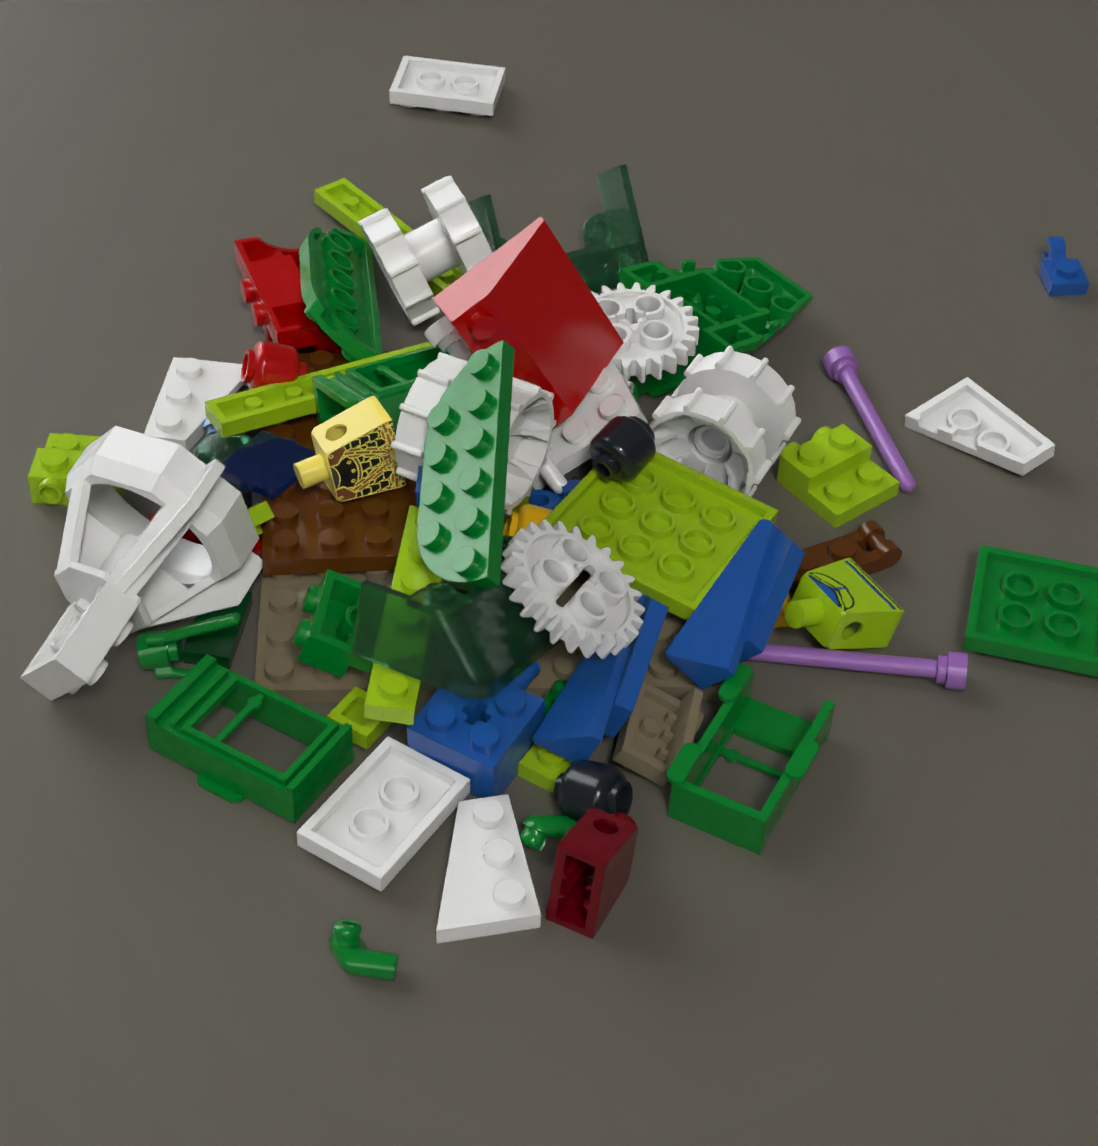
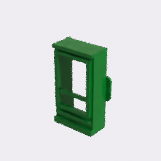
(386, 379)
(759, 725)
(231, 773)

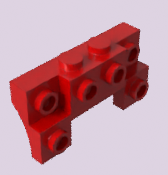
(275, 295)

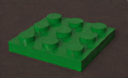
(1034, 610)

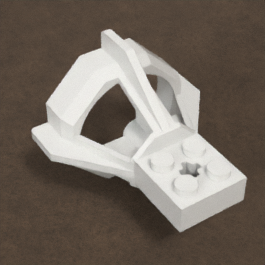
(138, 571)

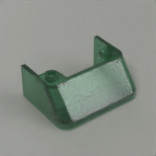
(609, 238)
(449, 635)

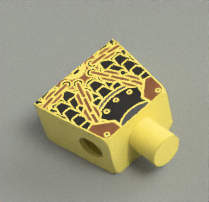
(353, 453)

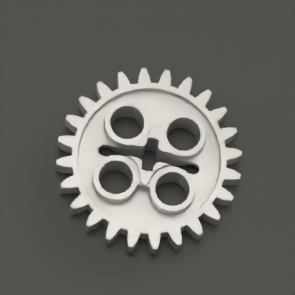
(653, 329)
(544, 564)

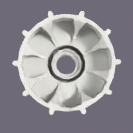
(427, 251)
(727, 419)
(528, 435)

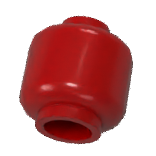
(271, 364)

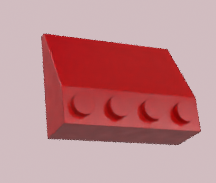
(541, 309)

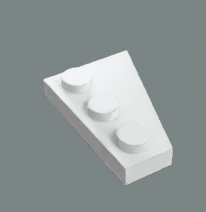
(181, 401)
(981, 426)
(486, 875)

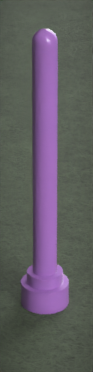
(843, 367)
(946, 670)

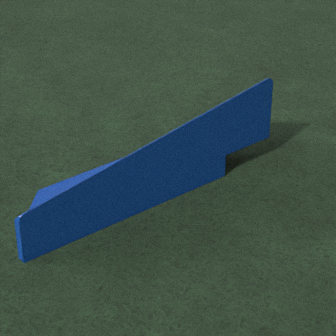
(739, 608)
(601, 692)

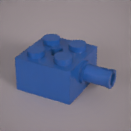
(480, 735)

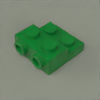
(330, 628)

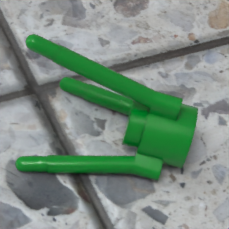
(164, 647)

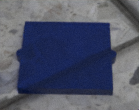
(265, 464)

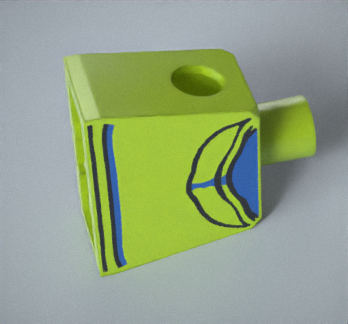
(843, 608)

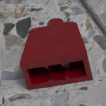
(596, 847)

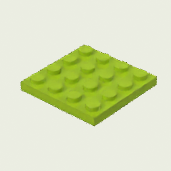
(666, 527)

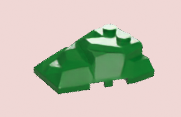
(735, 301)

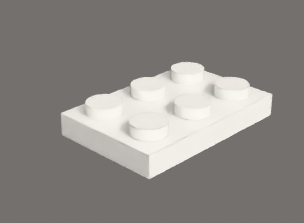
(447, 86)
(604, 401)
(383, 813)

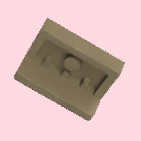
(657, 731)

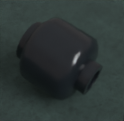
(622, 448)
(592, 785)

